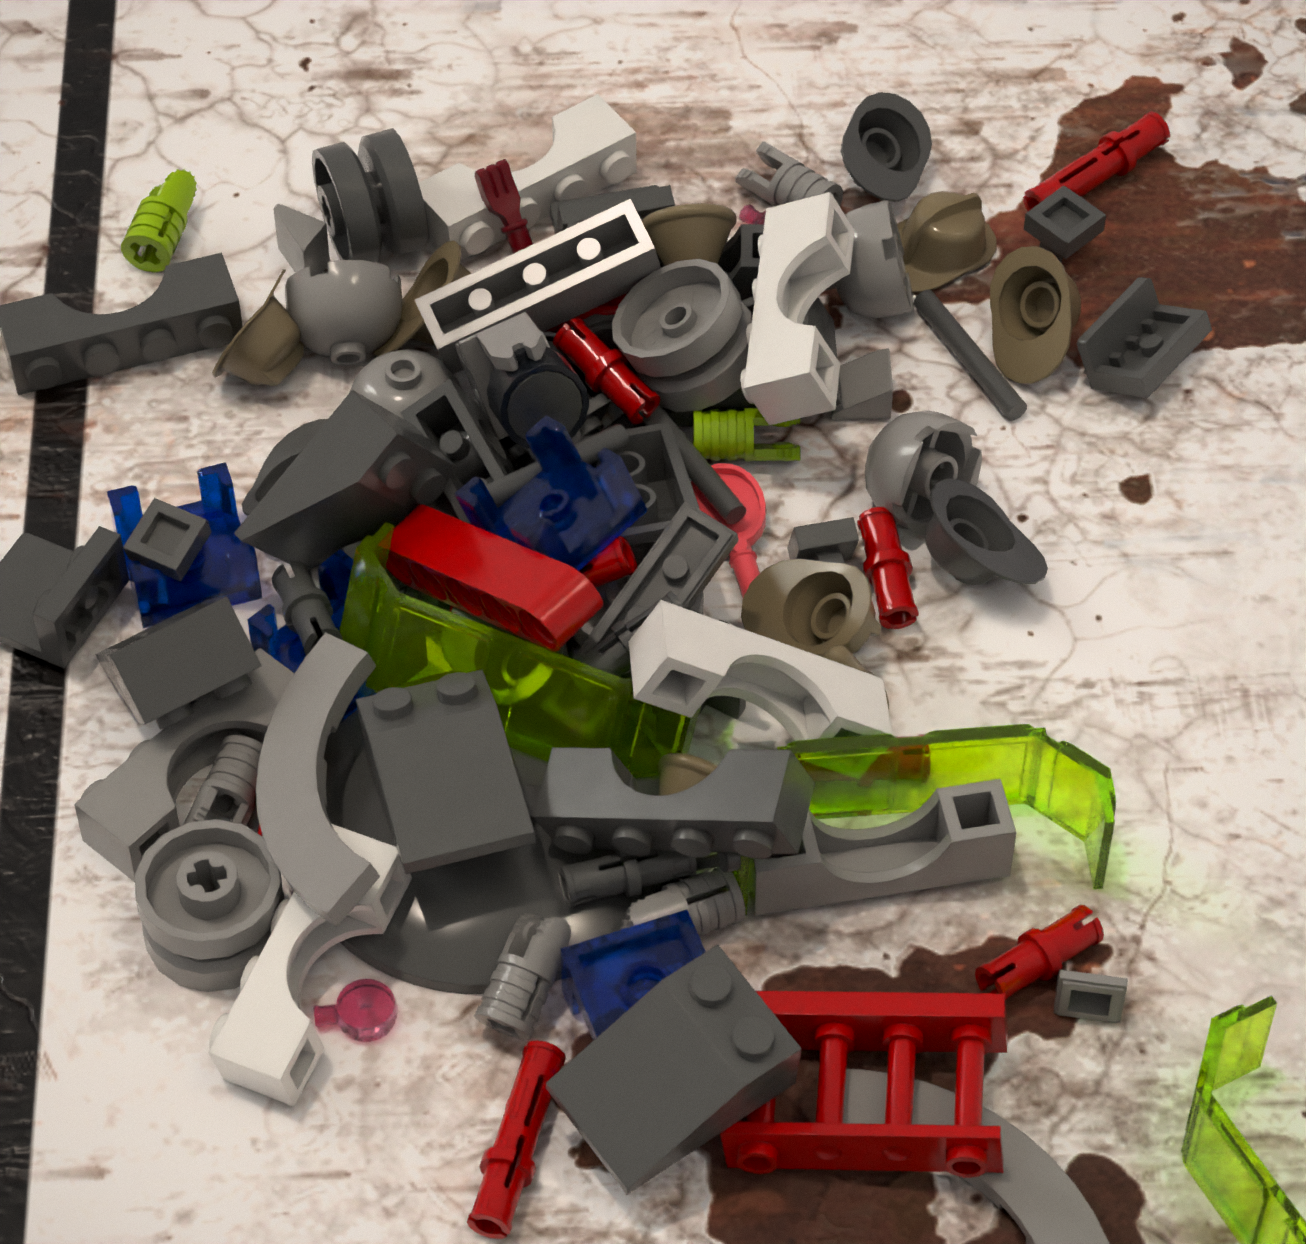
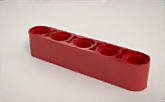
(491, 577)

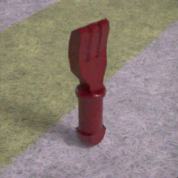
(503, 200)

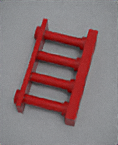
(903, 1027)

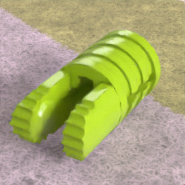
(160, 222)
(731, 436)

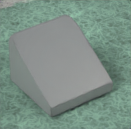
(301, 239)
(866, 388)
(1090, 996)

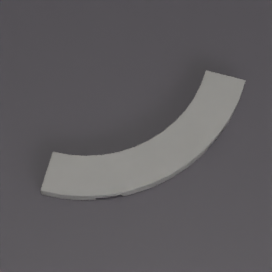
(293, 781)
(1032, 1183)

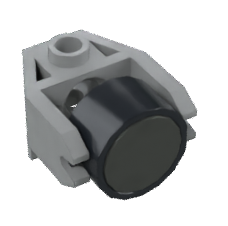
(522, 380)

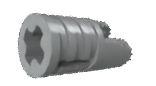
(789, 183)
(230, 782)
(709, 897)
(524, 975)

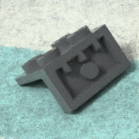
(57, 594)

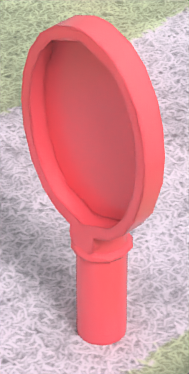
(748, 528)

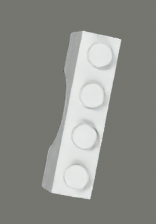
(587, 155)
(801, 255)
(689, 657)
(266, 1036)

